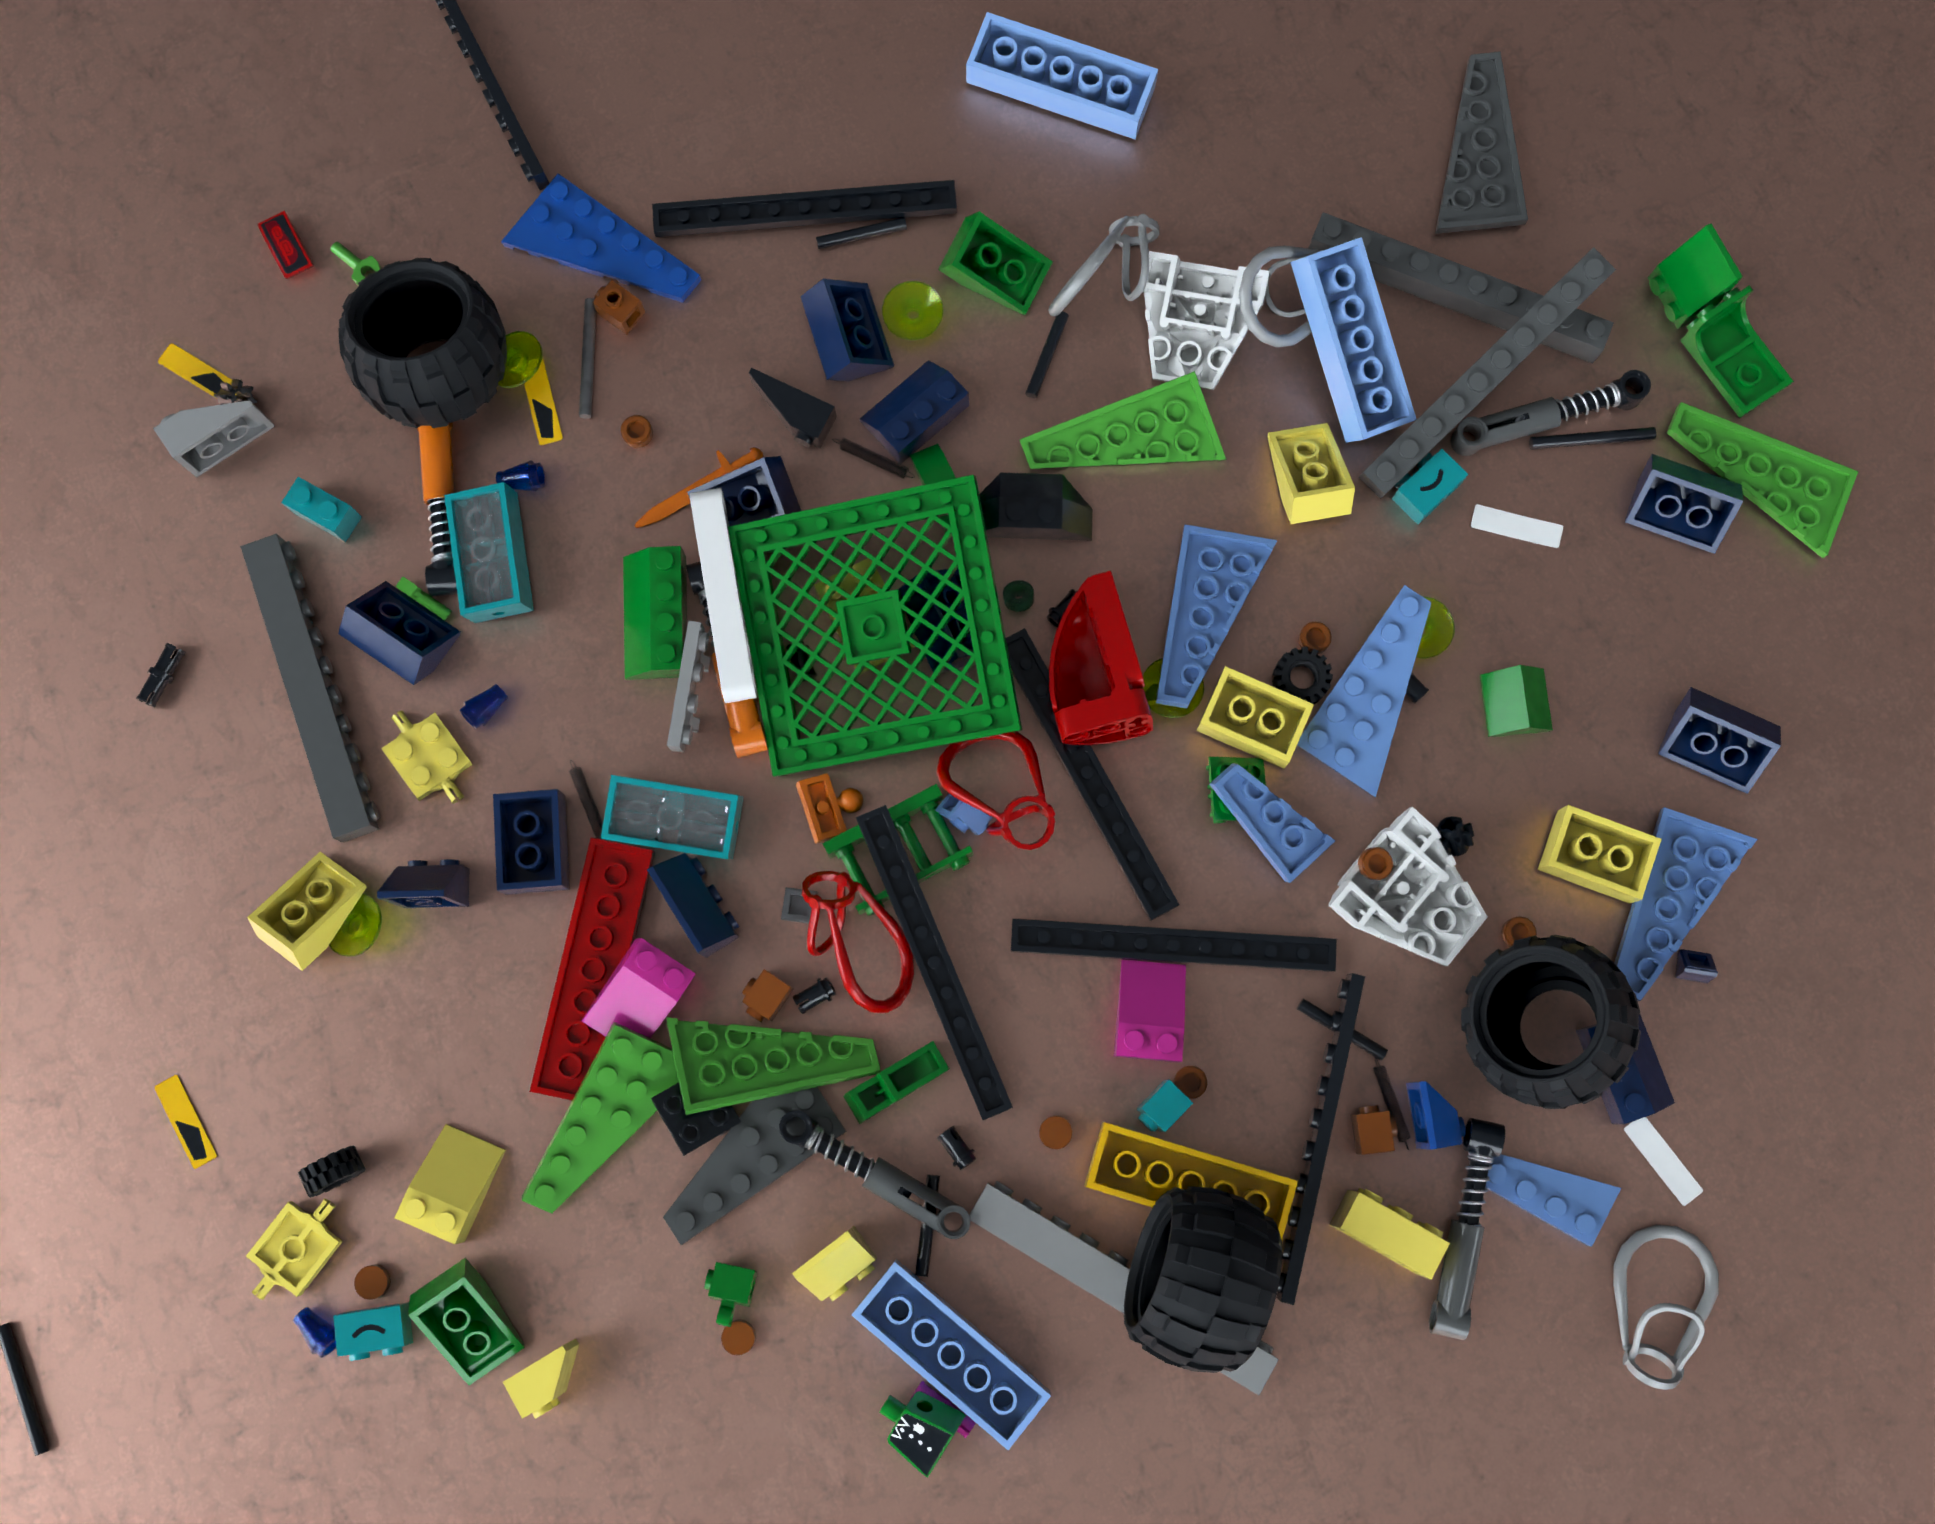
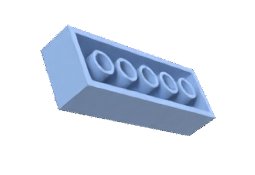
(1061, 75)
(1353, 340)
(952, 1354)

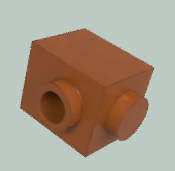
(618, 306)
(765, 996)
(1373, 1130)

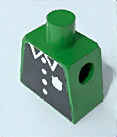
(921, 1429)

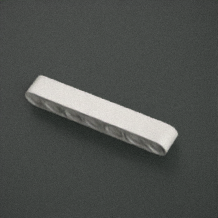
(723, 596)

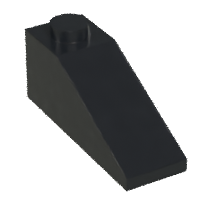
(801, 413)

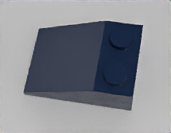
(755, 491)
(427, 885)

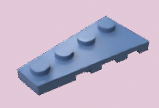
(1276, 828)

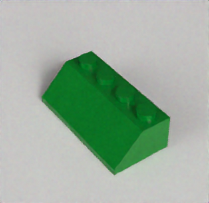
(654, 612)

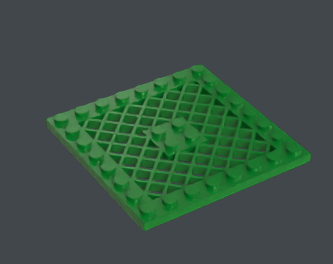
(874, 626)

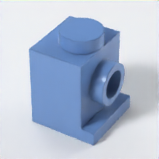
(963, 815)

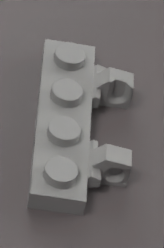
(686, 702)

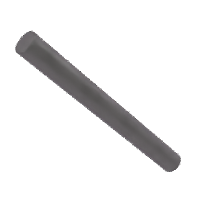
(587, 366)

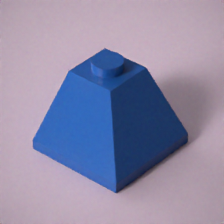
(1433, 1118)

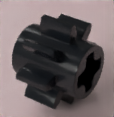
(228, 391)
(1455, 835)

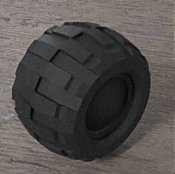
(411, 307)
(1506, 989)
(1203, 1279)

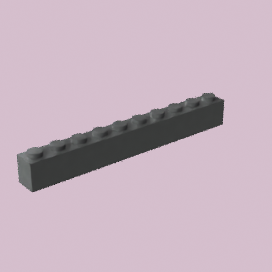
(1461, 287)
(1487, 372)
(310, 688)

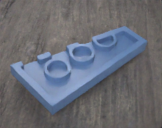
(1556, 1197)

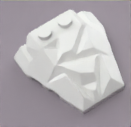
(1195, 317)
(1421, 900)

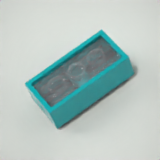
(488, 553)
(672, 817)

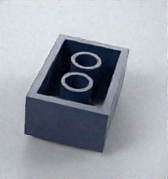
(531, 841)

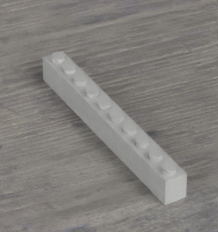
(1082, 1262)

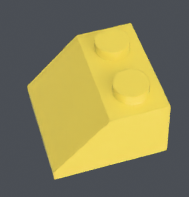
(541, 1383)

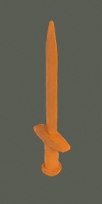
(682, 499)

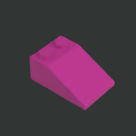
(639, 991)
(1151, 1011)

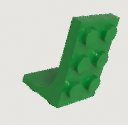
(1735, 354)

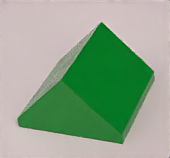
(1516, 701)

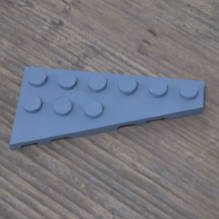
(1209, 590)
(1363, 708)
(1683, 883)

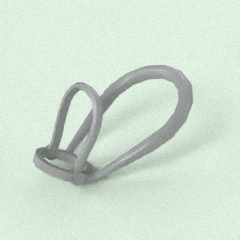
(1089, 267)
(1245, 295)
(1696, 1327)

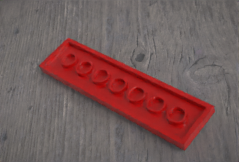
(596, 942)

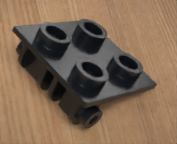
(696, 1128)

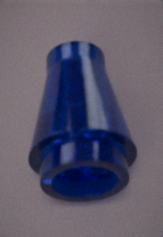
(526, 476)
(483, 706)
(316, 1332)

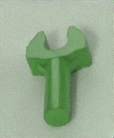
(359, 266)
(423, 598)

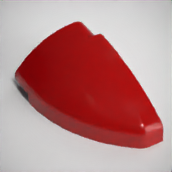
(1096, 670)

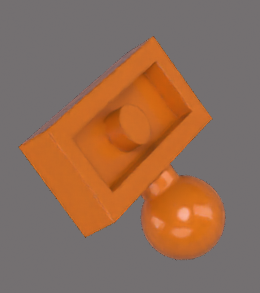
(823, 807)

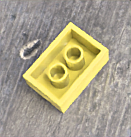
(1255, 717)
(1599, 854)
(1390, 1232)

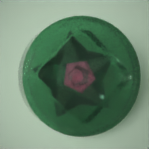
(1018, 595)

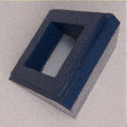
(1695, 966)

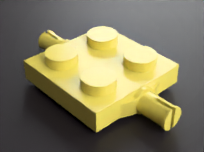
(427, 756)
(294, 1249)

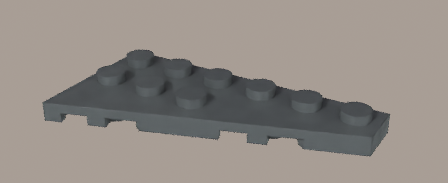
(1483, 168)
(749, 1160)

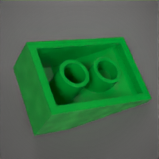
(995, 263)
(1694, 277)
(465, 1321)

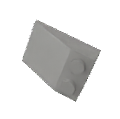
(212, 433)

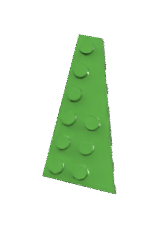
(1145, 428)
(1784, 481)
(750, 1063)

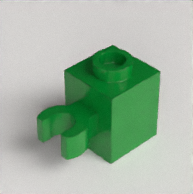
(730, 1286)

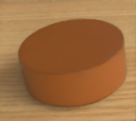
(636, 431)
(1315, 636)
(1375, 863)
(1516, 929)
(1191, 1081)
(1055, 1132)
(372, 1282)
(738, 1338)

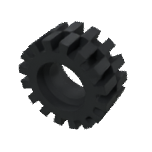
(1307, 659)
(331, 1171)

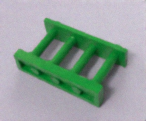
(924, 801)

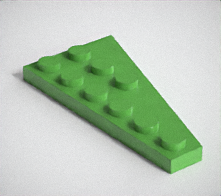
(603, 1113)

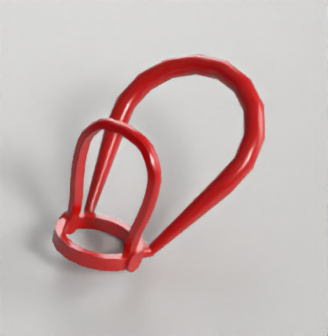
(1000, 826)
(836, 925)

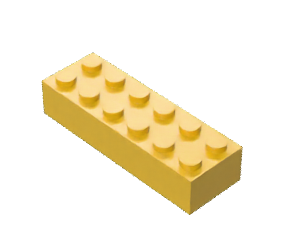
(1147, 1167)

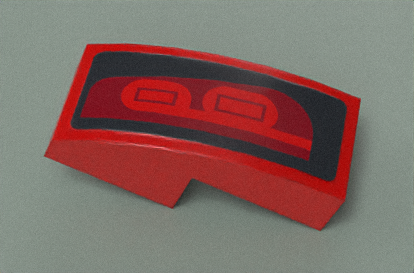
(285, 245)

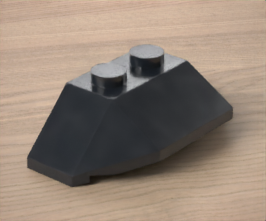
(1035, 508)

